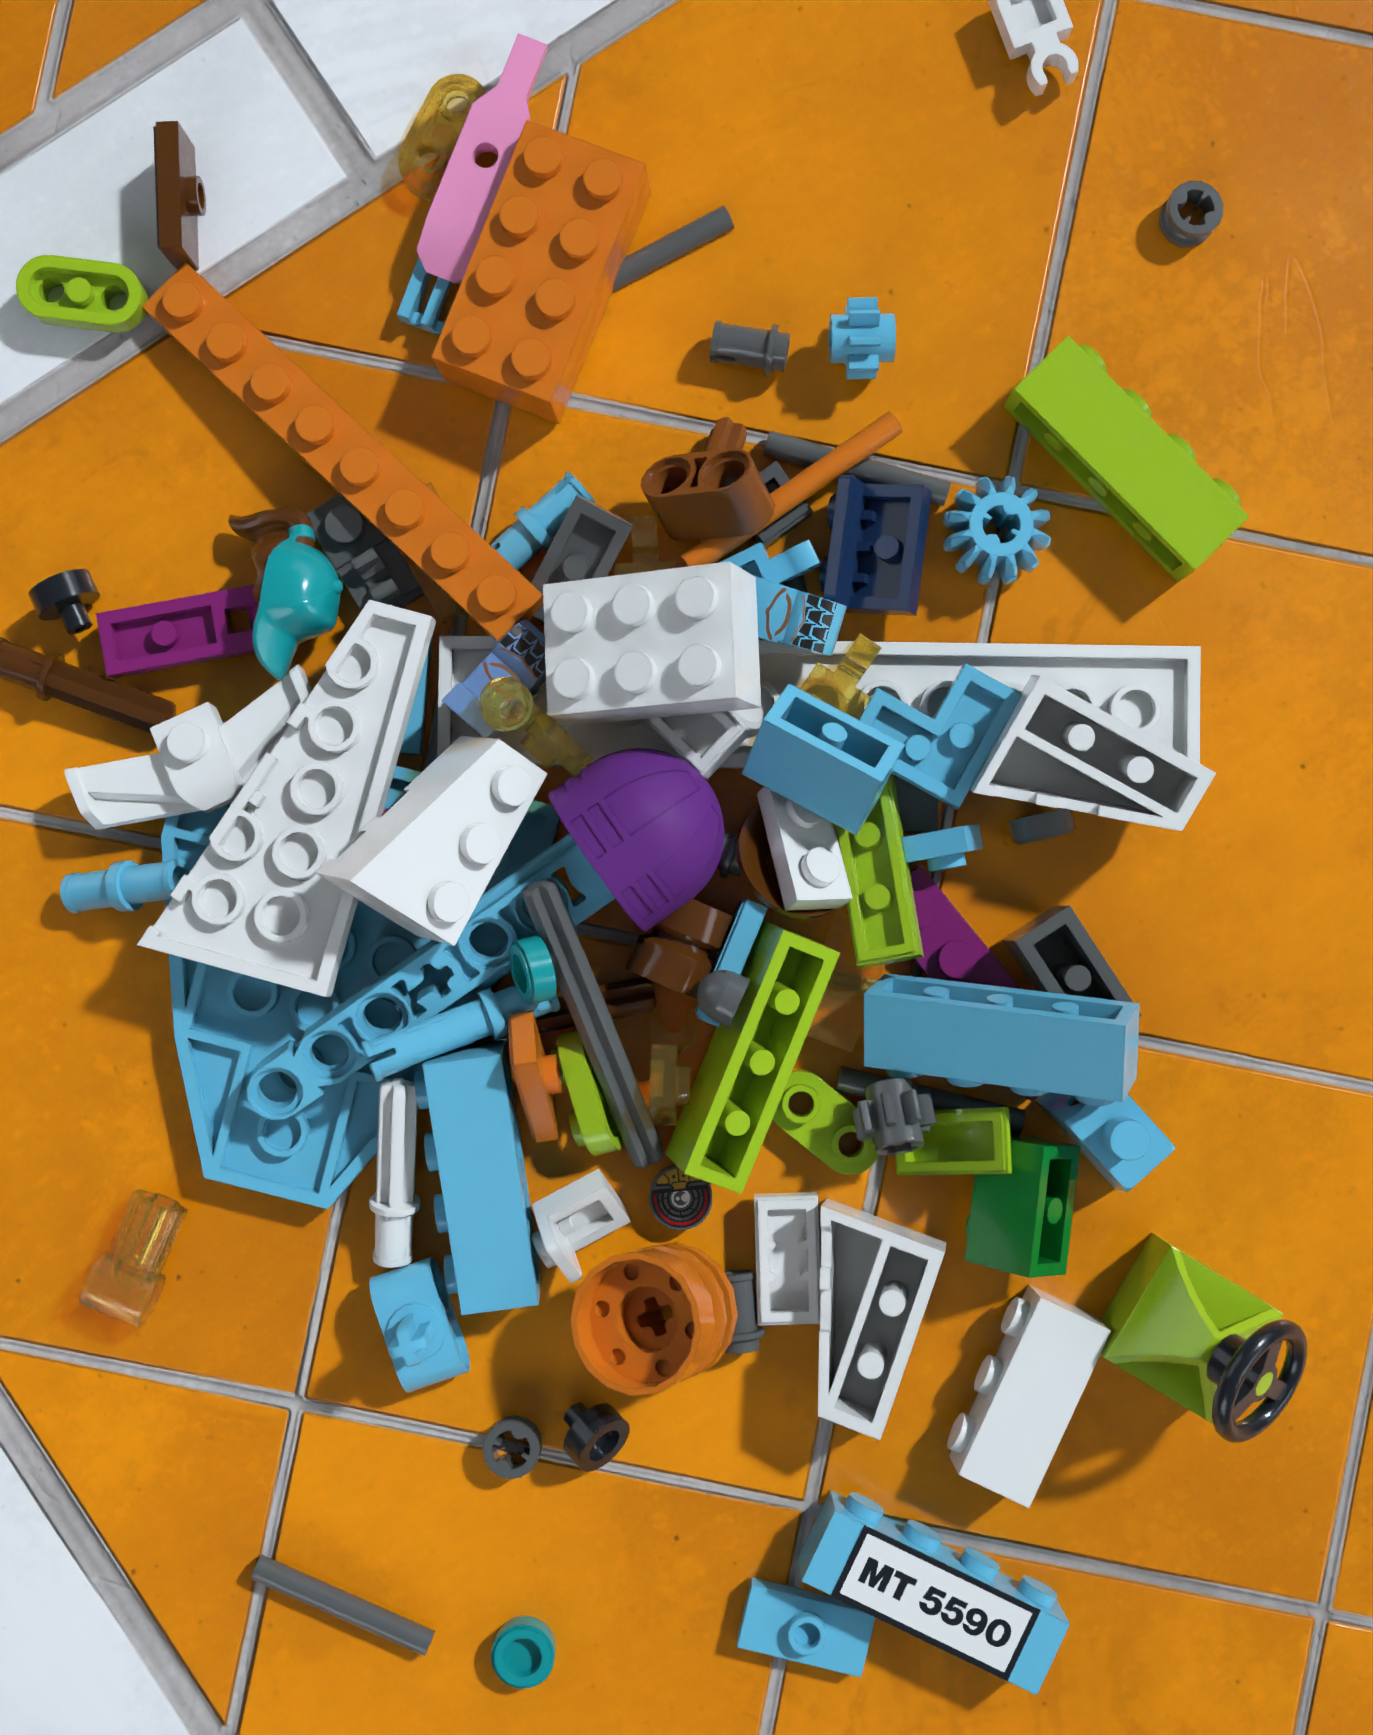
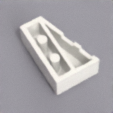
(1089, 762)
(441, 840)
(871, 1309)

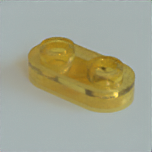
(436, 132)

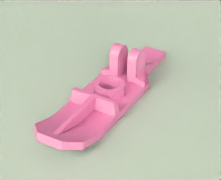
(466, 188)

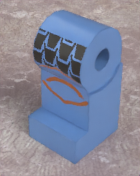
(518, 656)

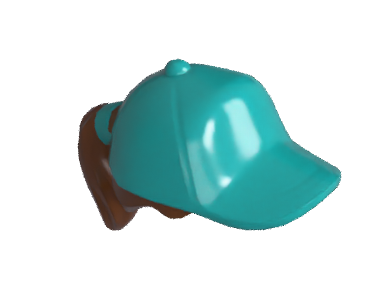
(293, 586)

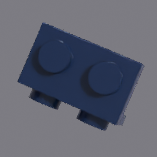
(876, 546)

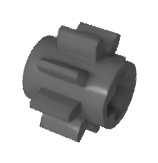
(894, 1116)

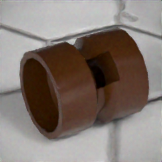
(680, 947)

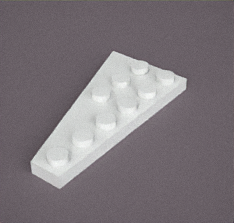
(255, 887)

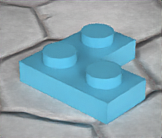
(949, 749)

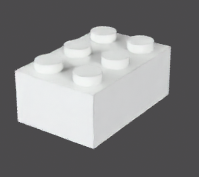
(652, 644)

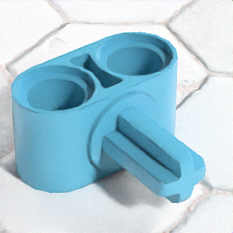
(419, 1324)

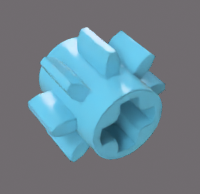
(862, 338)

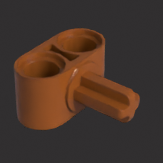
(711, 490)

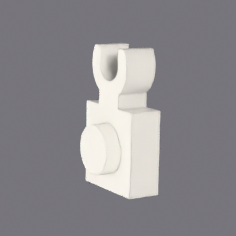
(1036, 30)

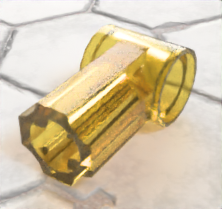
(129, 1274)

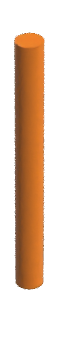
(805, 484)

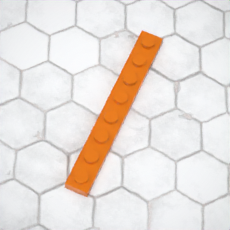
(344, 453)

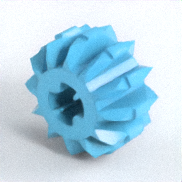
(1005, 511)

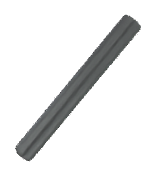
(593, 1022)

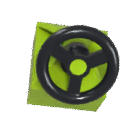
(1203, 1341)

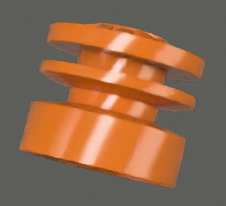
(621, 1322)

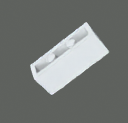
(1026, 1395)

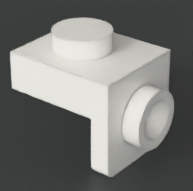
(574, 1219)

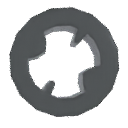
(1179, 230)
(504, 1465)

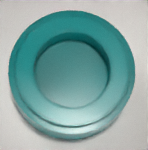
(532, 970)
(523, 1652)

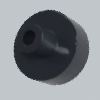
(66, 598)
(594, 1434)

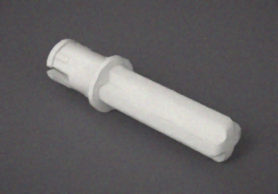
(395, 1174)

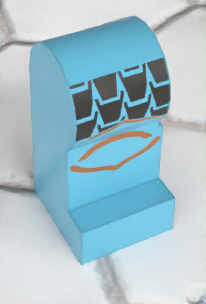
(797, 617)

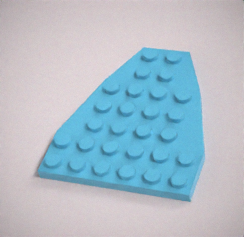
(236, 1020)

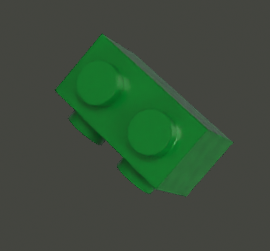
(1026, 1216)

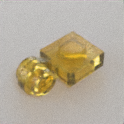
(545, 736)

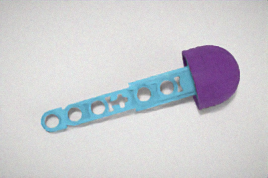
(638, 833)

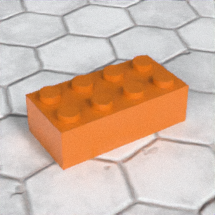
(542, 271)

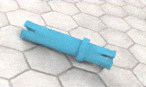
(450, 1030)

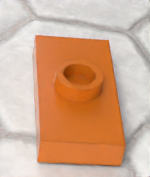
(535, 1075)

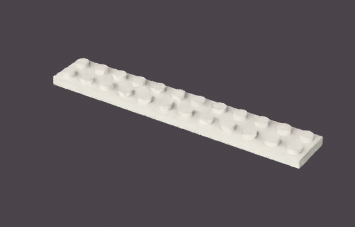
(1138, 684)

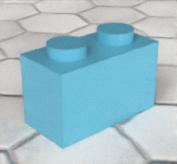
(822, 758)

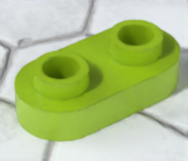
(86, 295)
(591, 1117)
(823, 1124)

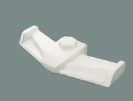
(197, 763)

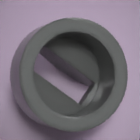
(721, 995)

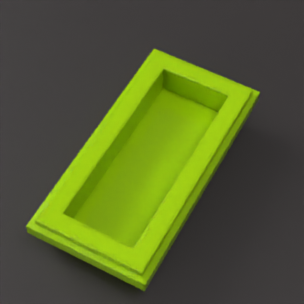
(963, 1144)

